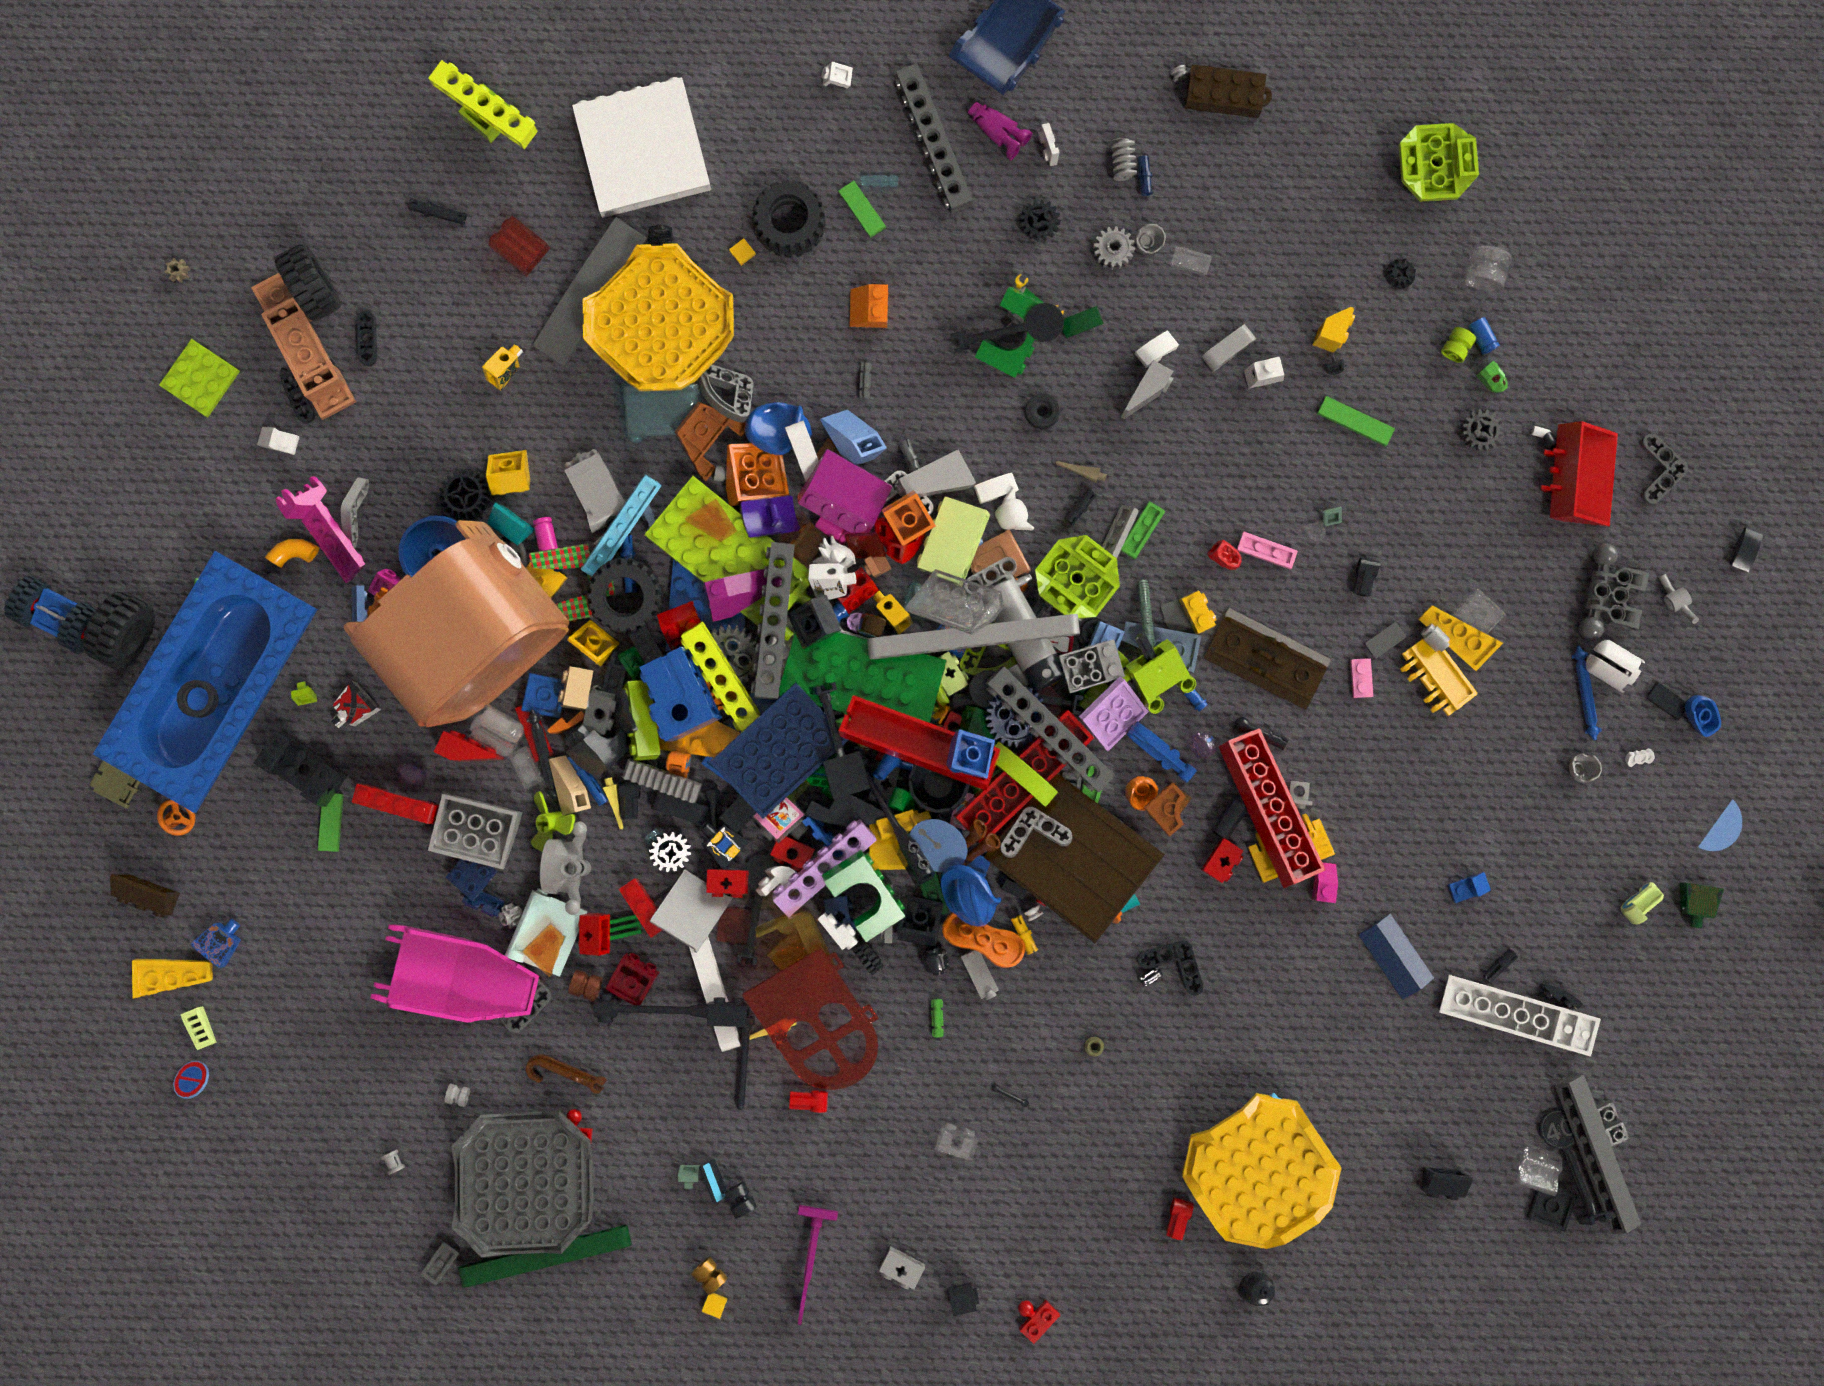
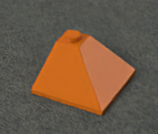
(753, 474)

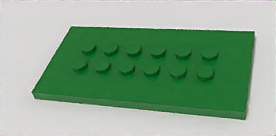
(899, 683)

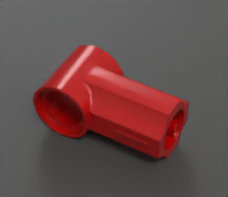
(812, 1101)
(1180, 1214)

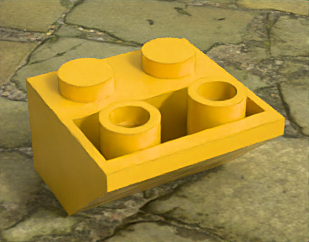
(1333, 330)

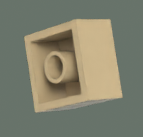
(576, 688)

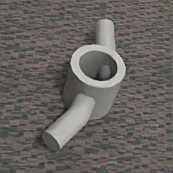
(1677, 599)

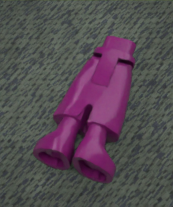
(1000, 128)

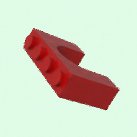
(395, 804)

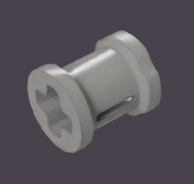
(393, 1162)

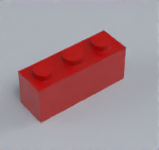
(641, 905)

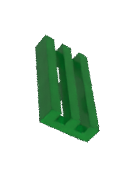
(638, 931)

